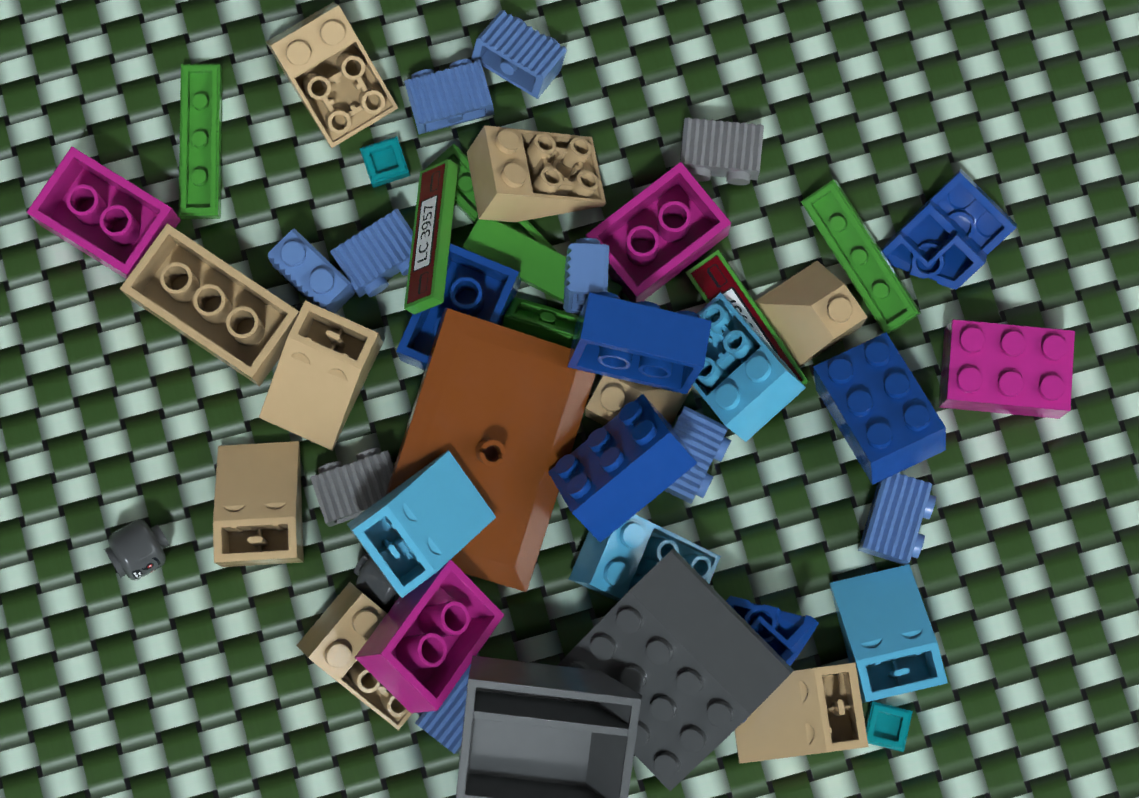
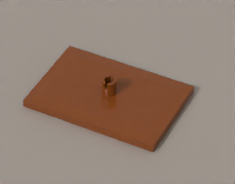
(507, 419)

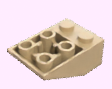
(332, 74)
(533, 174)
(320, 375)
(258, 505)
(336, 642)
(806, 715)

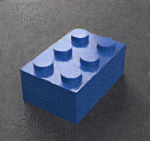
(471, 287)
(639, 342)
(880, 408)
(621, 468)

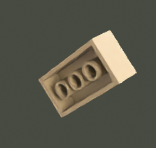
(211, 304)

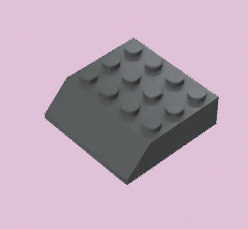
(689, 661)
(546, 732)

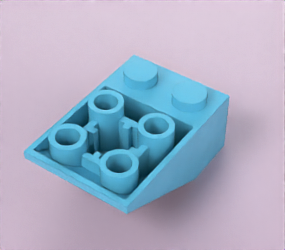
(742, 373)
(422, 523)
(631, 553)
(887, 633)

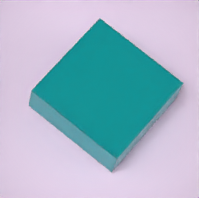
(385, 162)
(887, 726)

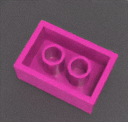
(100, 212)
(660, 233)
(1007, 369)
(430, 639)

